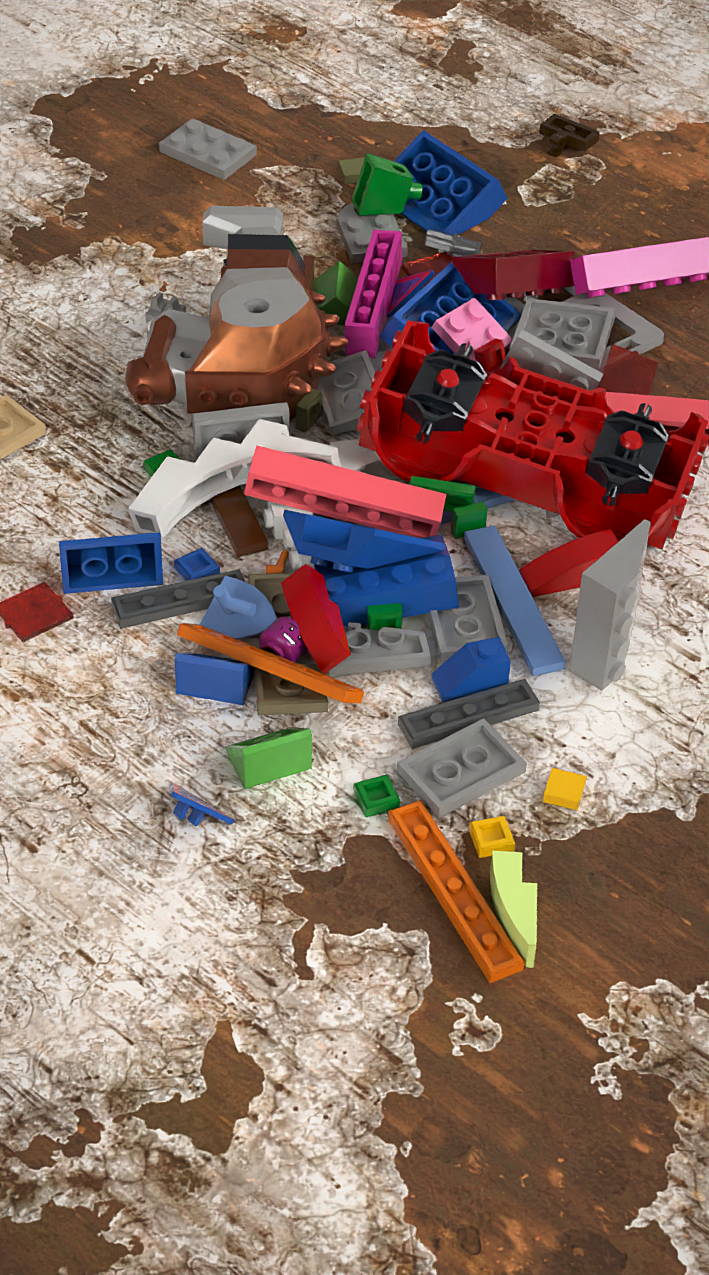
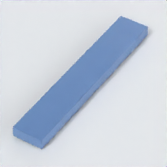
(515, 601)

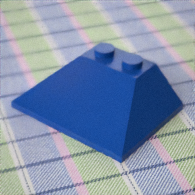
(351, 543)

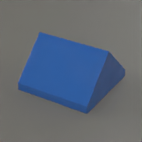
(212, 677)

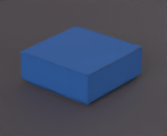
(196, 565)

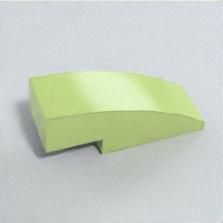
(515, 903)

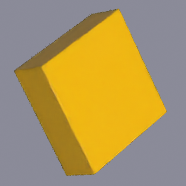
(564, 789)
(491, 835)

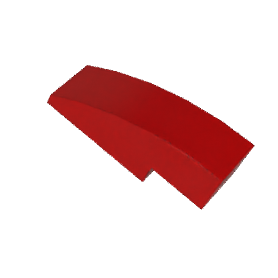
(563, 566)
(317, 617)

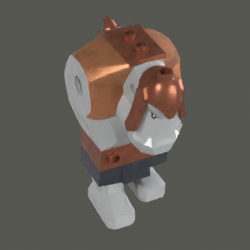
(262, 327)

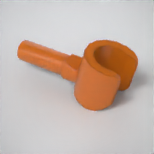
(280, 564)

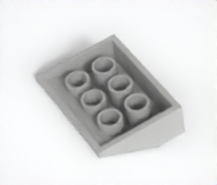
(608, 610)

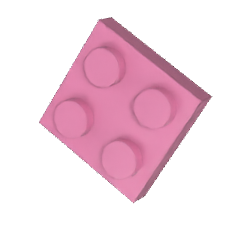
(470, 325)

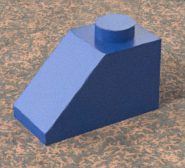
(473, 669)

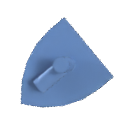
(238, 610)

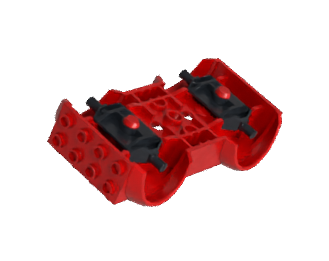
(528, 439)

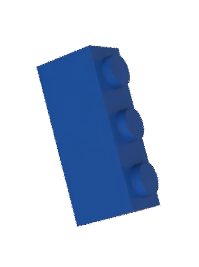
(111, 563)

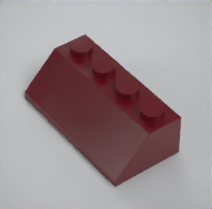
(516, 272)

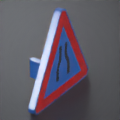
(408, 288)
(199, 806)

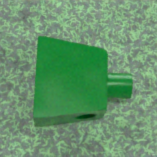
(384, 187)

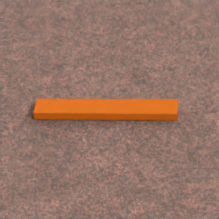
(271, 663)
(456, 891)

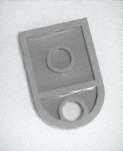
(357, 231)

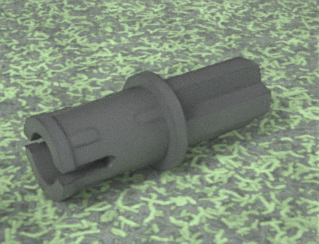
(452, 243)

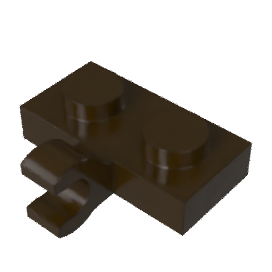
(565, 131)

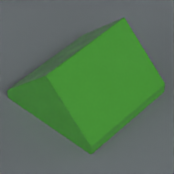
(338, 288)
(271, 756)

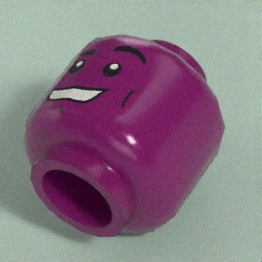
(283, 639)

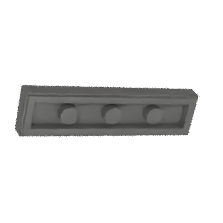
(168, 600)
(449, 717)

